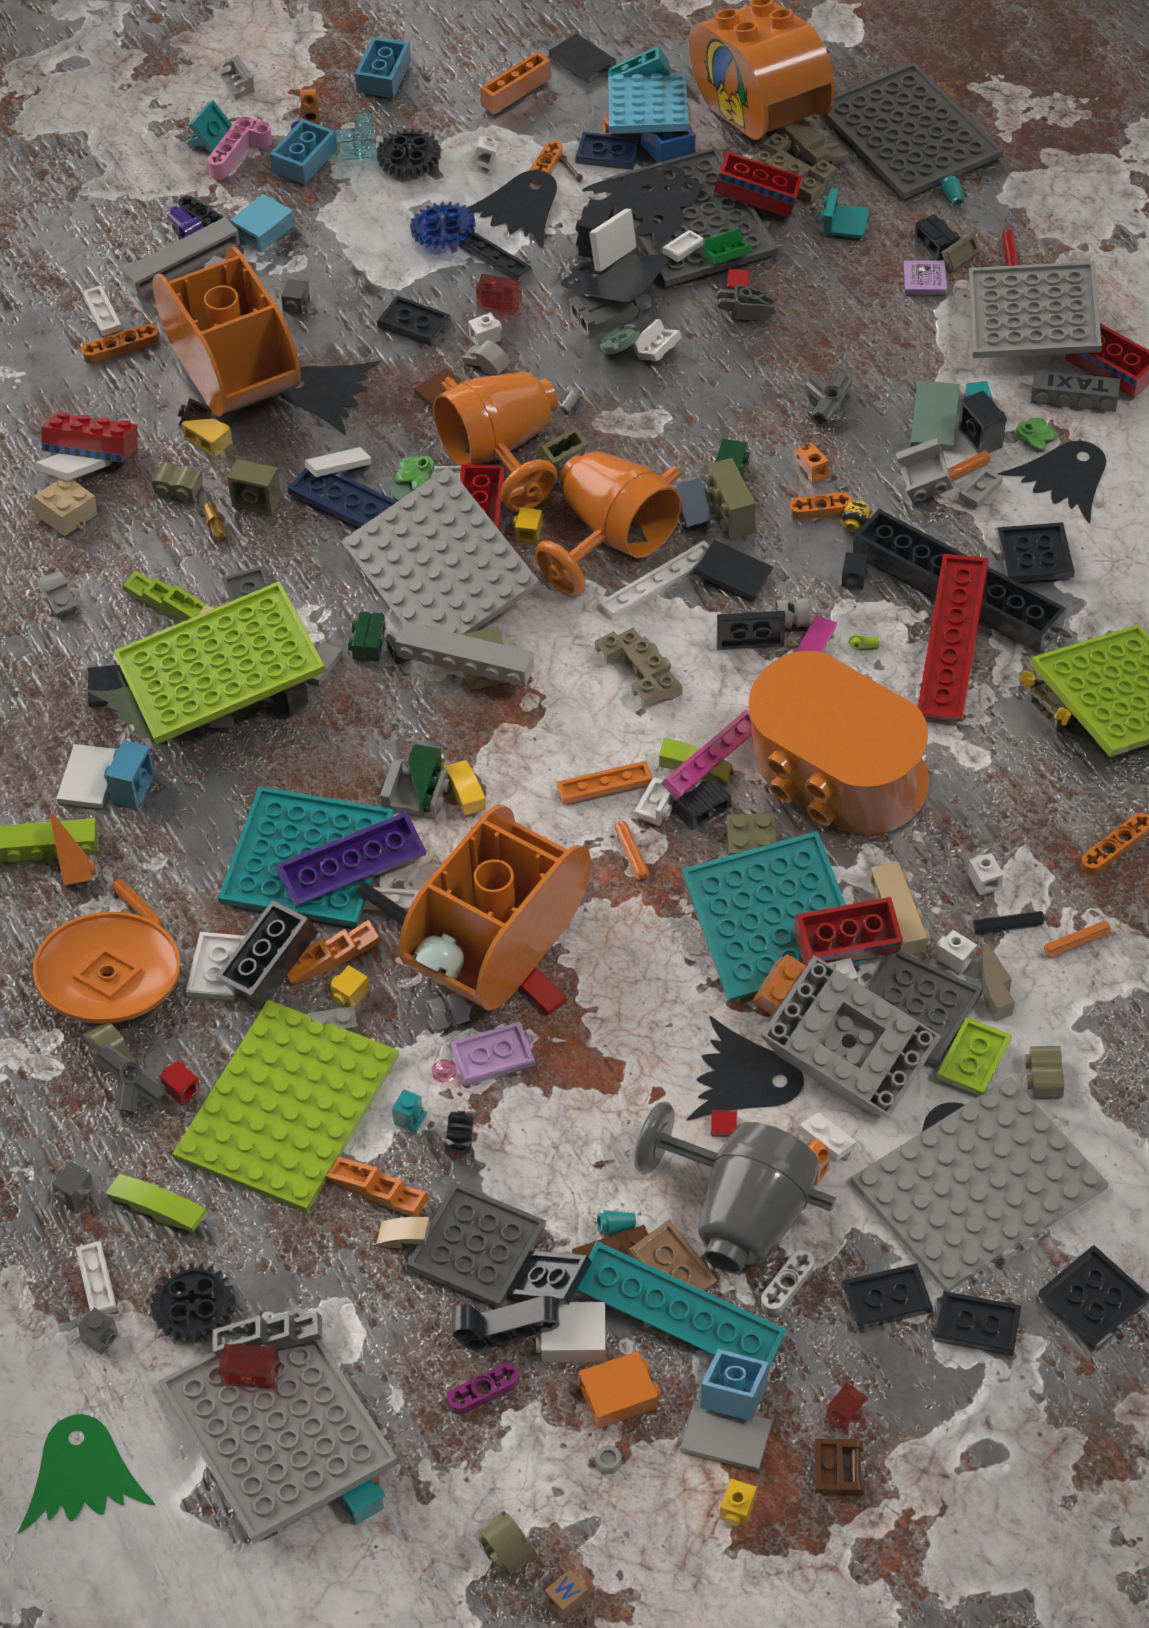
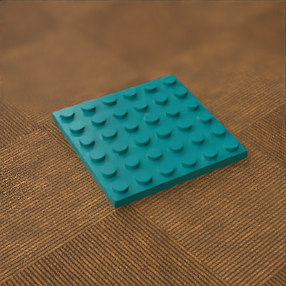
(285, 826)
(751, 903)

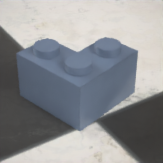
(693, 501)

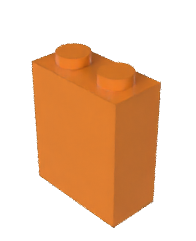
(778, 984)
(618, 1389)

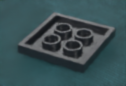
(1035, 552)
(1094, 1296)

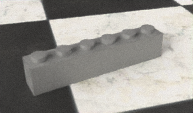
(181, 256)
(465, 654)

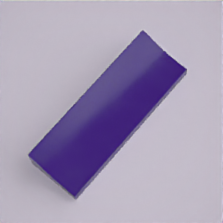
(350, 859)

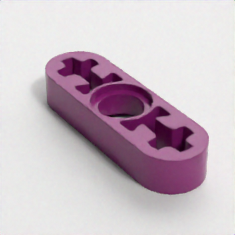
(479, 1399)

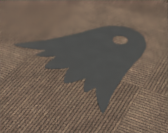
(129, 712)

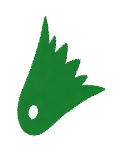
(80, 1472)

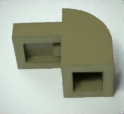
(103, 1033)

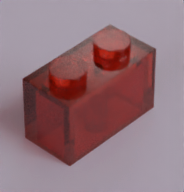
(499, 293)
(249, 1366)

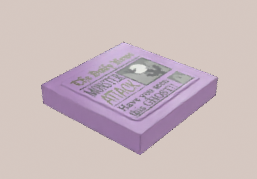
(924, 278)

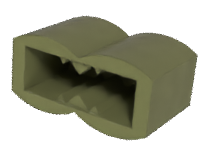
(177, 481)
(1046, 1071)

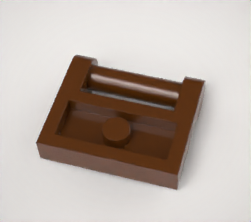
(830, 1466)

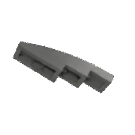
(276, 1332)

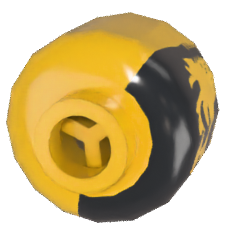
(855, 515)

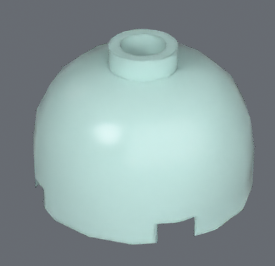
(440, 954)

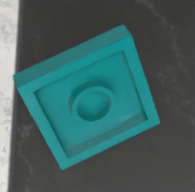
(209, 127)

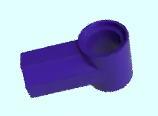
(184, 222)

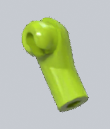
(861, 642)

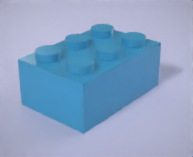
(382, 67)
(303, 151)

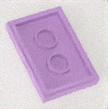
(492, 1053)

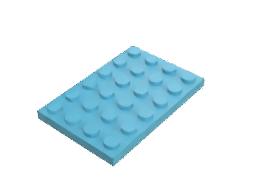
(648, 103)

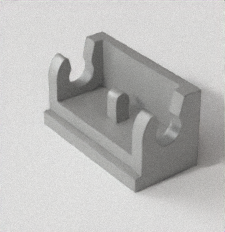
(237, 77)

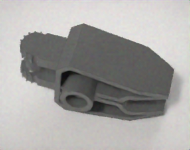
(745, 303)

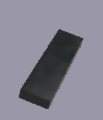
(496, 257)

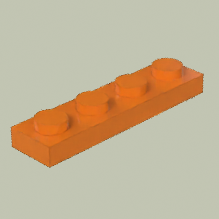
(604, 782)

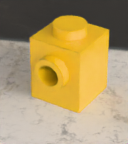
(528, 525)
(349, 987)
(737, 1503)

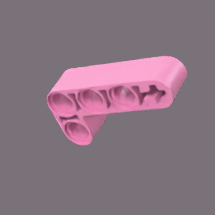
(241, 135)

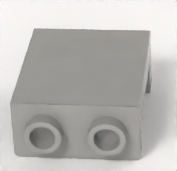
(925, 470)
(399, 794)

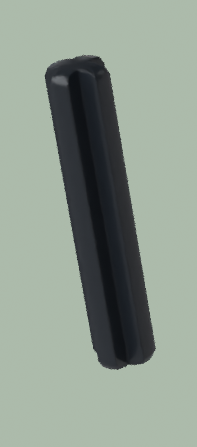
(382, 902)
(1008, 922)

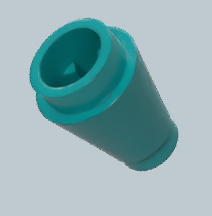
(952, 189)
(615, 1221)

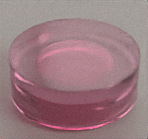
(444, 1070)

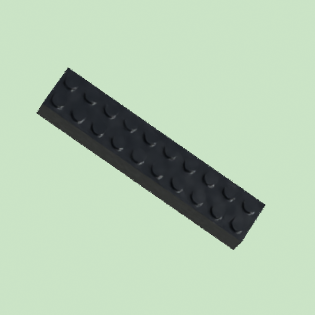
(918, 560)

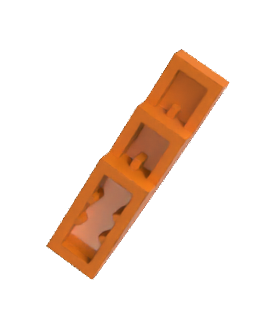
(334, 952)
(376, 1187)

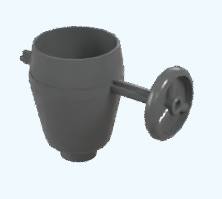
(754, 1187)

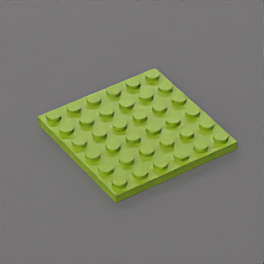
(1104, 686)

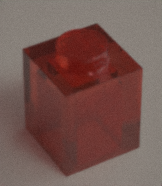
(846, 1407)

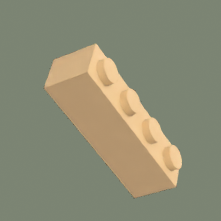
(892, 882)

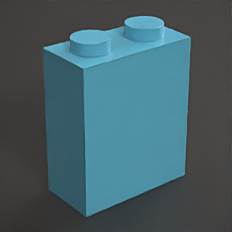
(263, 222)

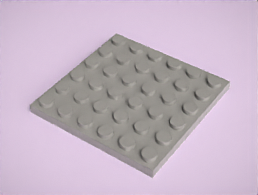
(1034, 310)

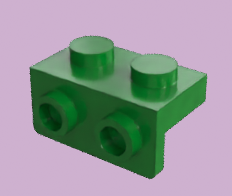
(726, 247)

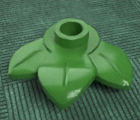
(1035, 433)
(414, 471)

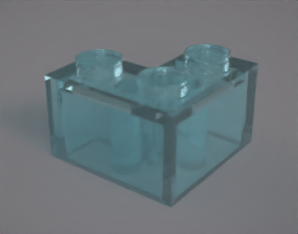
(357, 141)

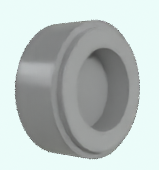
(608, 1459)

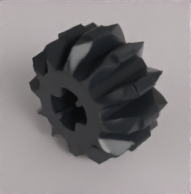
(459, 1132)

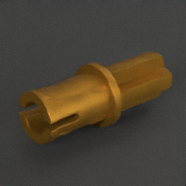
(215, 521)

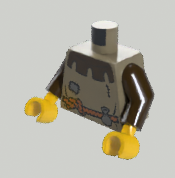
(1046, 702)

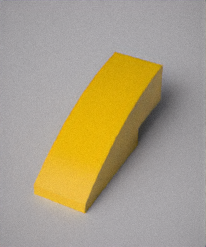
(466, 787)

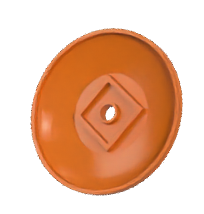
(81, 950)

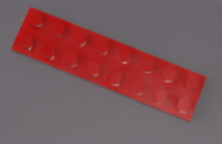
(953, 637)

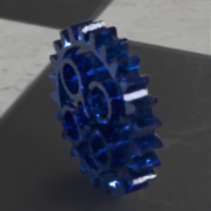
(428, 226)

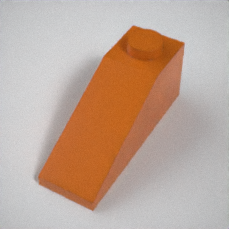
(72, 859)

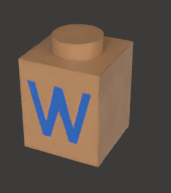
(567, 1594)

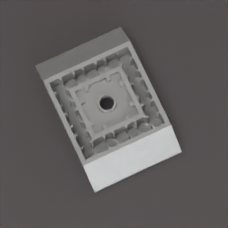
(833, 1006)

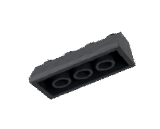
(267, 954)

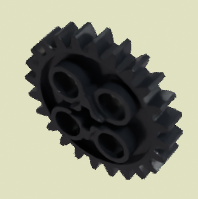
(394, 152)
(193, 1323)

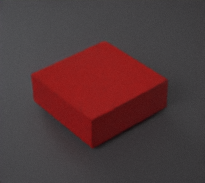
(723, 1123)

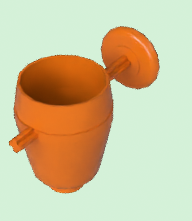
(494, 419)
(607, 498)

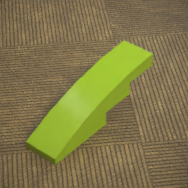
(163, 597)
(157, 1202)

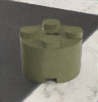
(505, 1544)

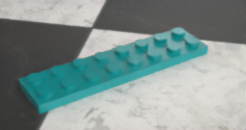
(677, 1307)

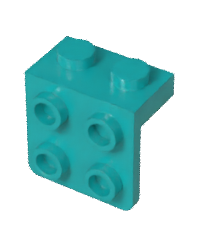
(843, 219)

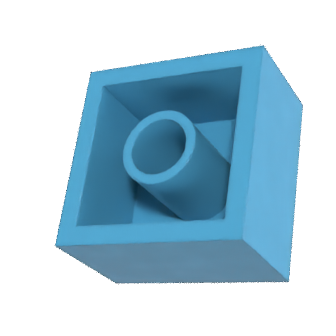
(129, 774)
(734, 1385)

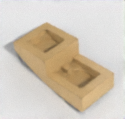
(403, 1230)

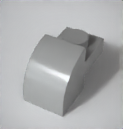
(488, 356)
(57, 593)

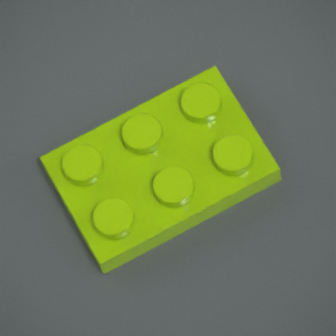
(974, 1057)

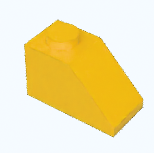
(208, 435)

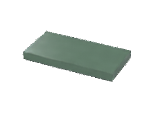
(935, 413)

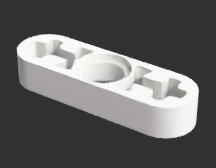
(787, 1293)

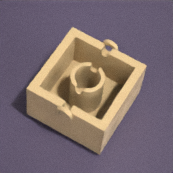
(65, 506)

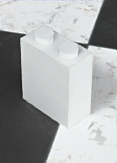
(578, 1335)

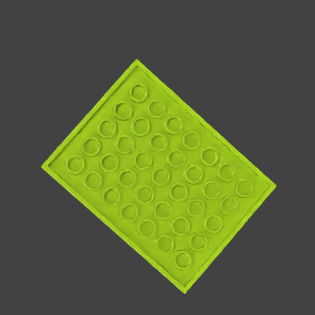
(219, 662)
(286, 1105)

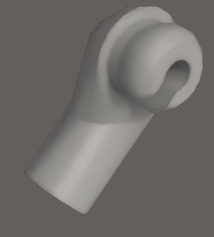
(571, 397)

